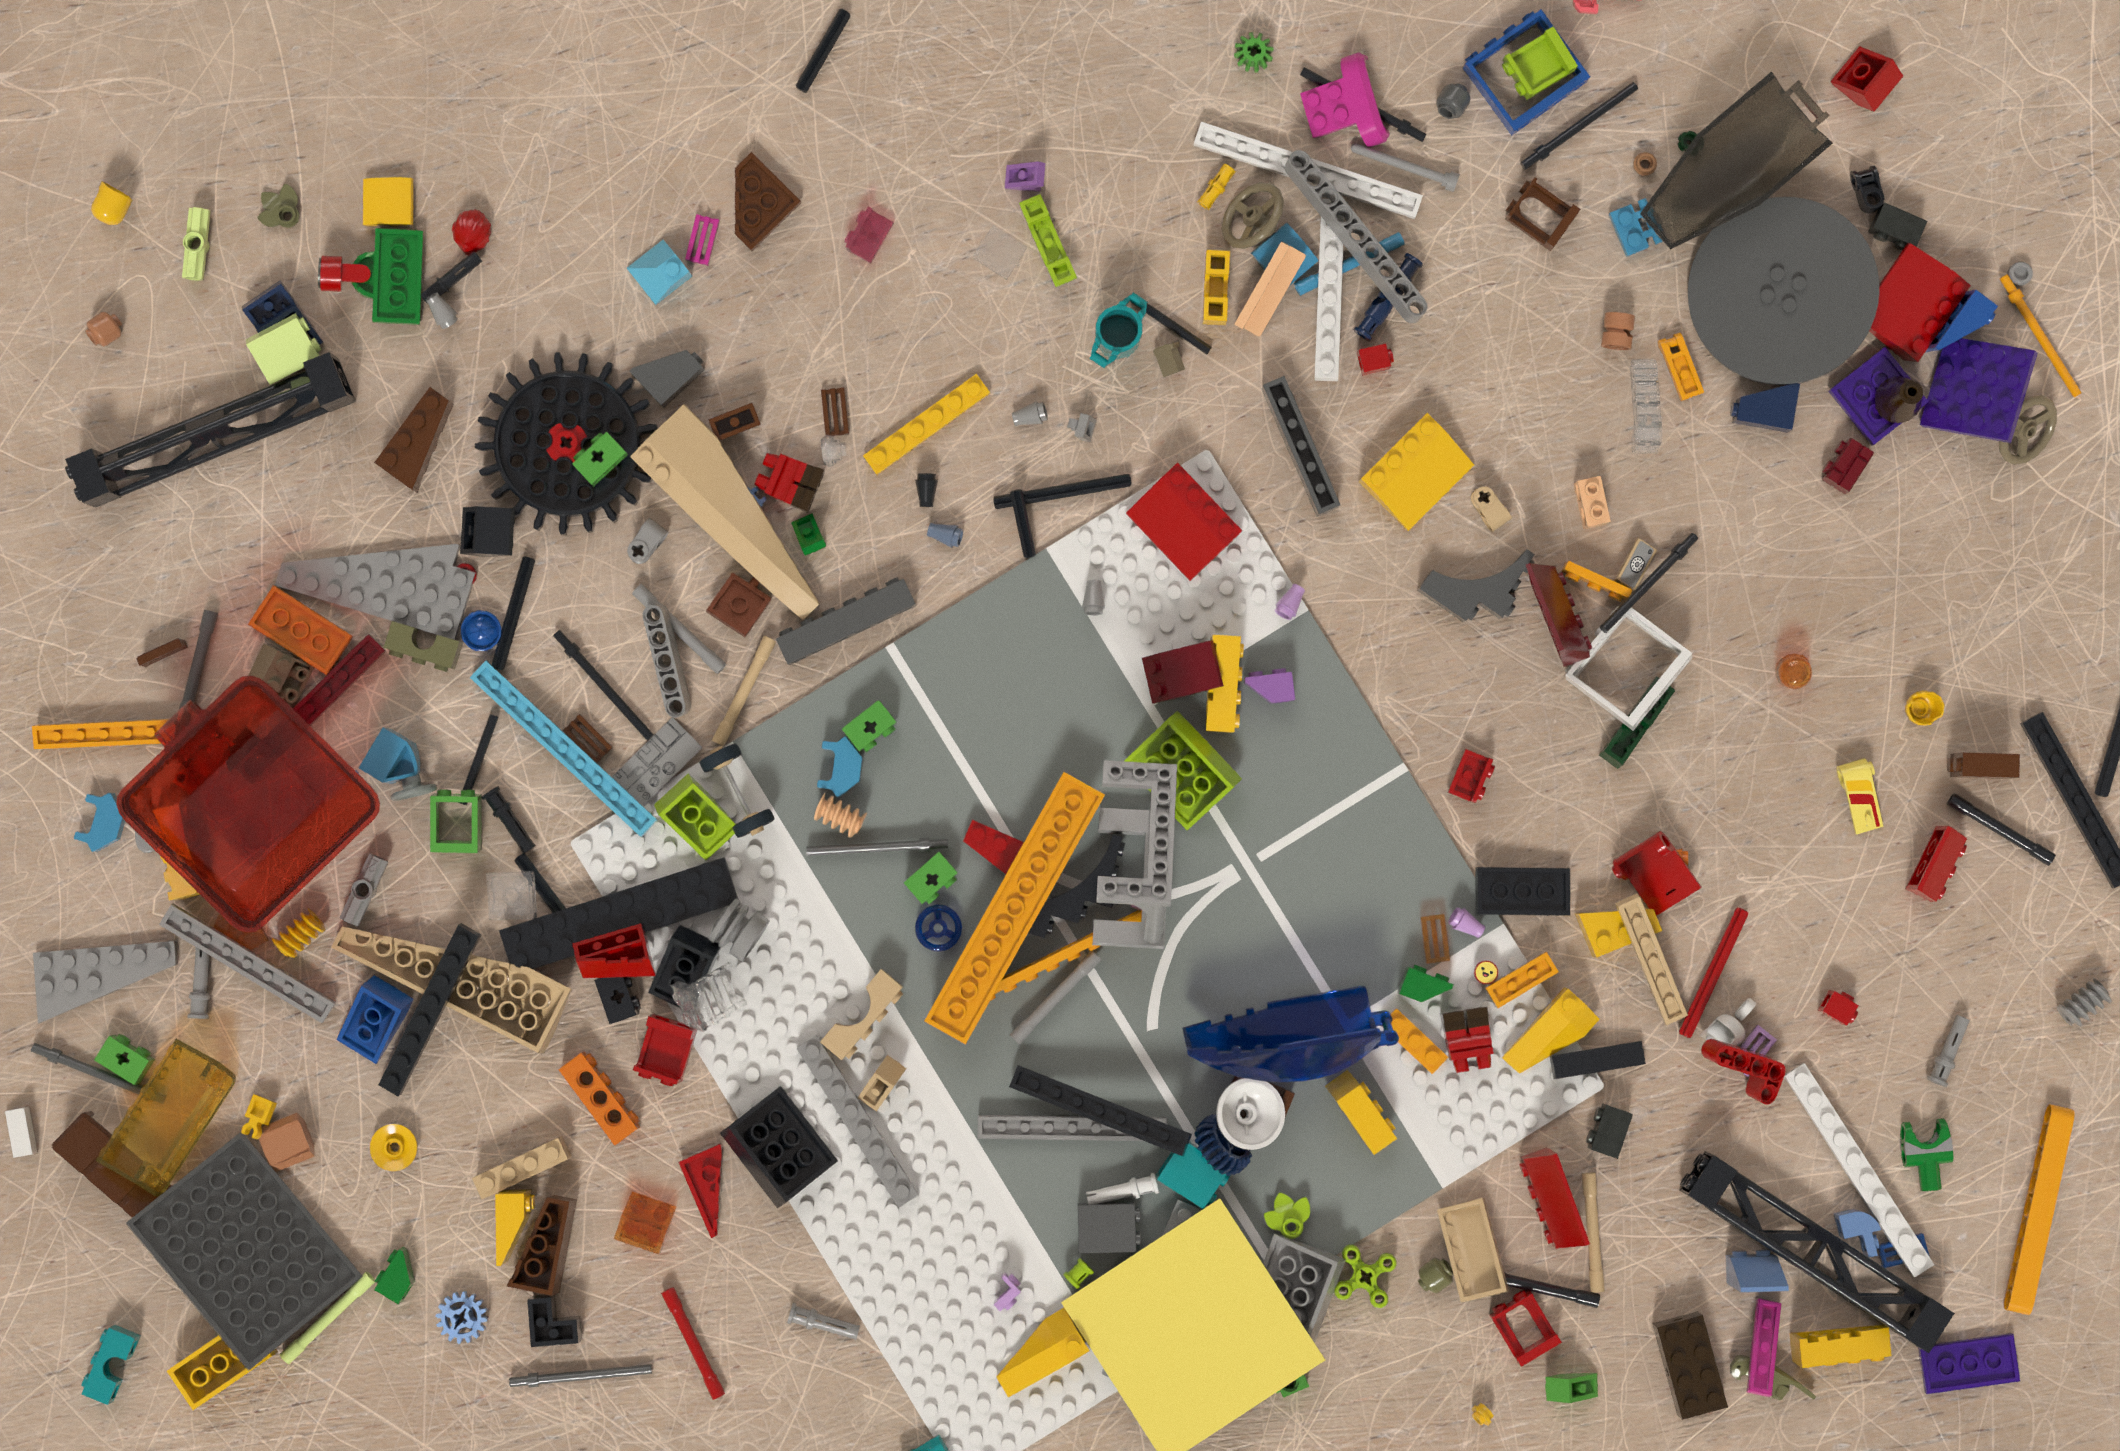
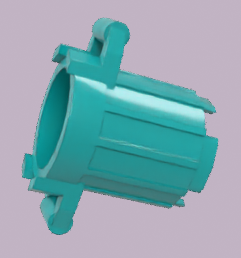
(1118, 331)

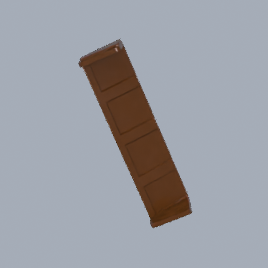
(81, 1147)

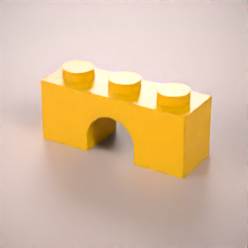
(1216, 287)

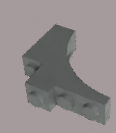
(1462, 596)

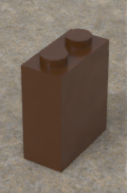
(1984, 765)

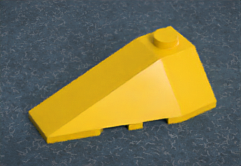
(1554, 1029)

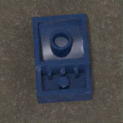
(274, 306)

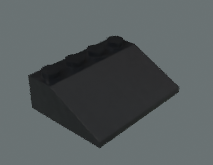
(779, 1147)

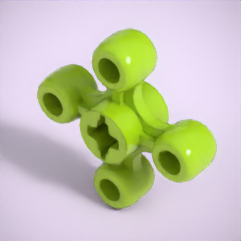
(1375, 1270)

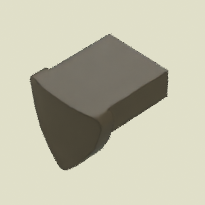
(1169, 358)

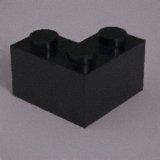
(547, 1328)

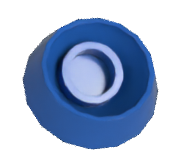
(481, 630)

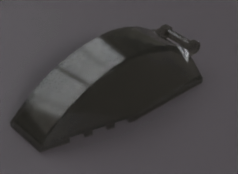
(1737, 162)

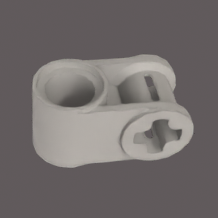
(650, 538)

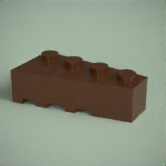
(415, 441)
(546, 1249)

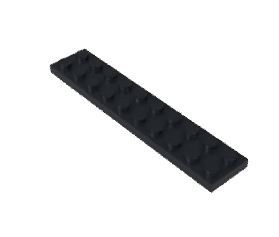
(650, 903)

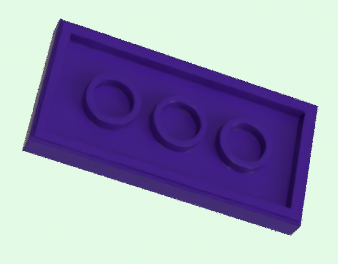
(1969, 1363)

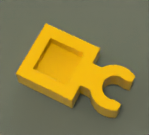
(260, 1112)

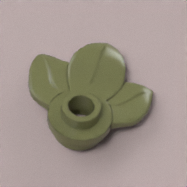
(277, 206)

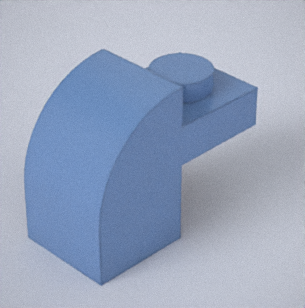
(1858, 1223)

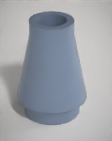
(947, 534)

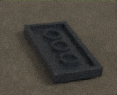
(1522, 891)

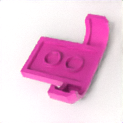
(1346, 104)

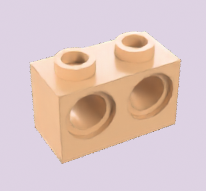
(1592, 502)

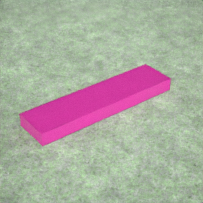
(1763, 1347)

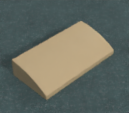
(1472, 1250)

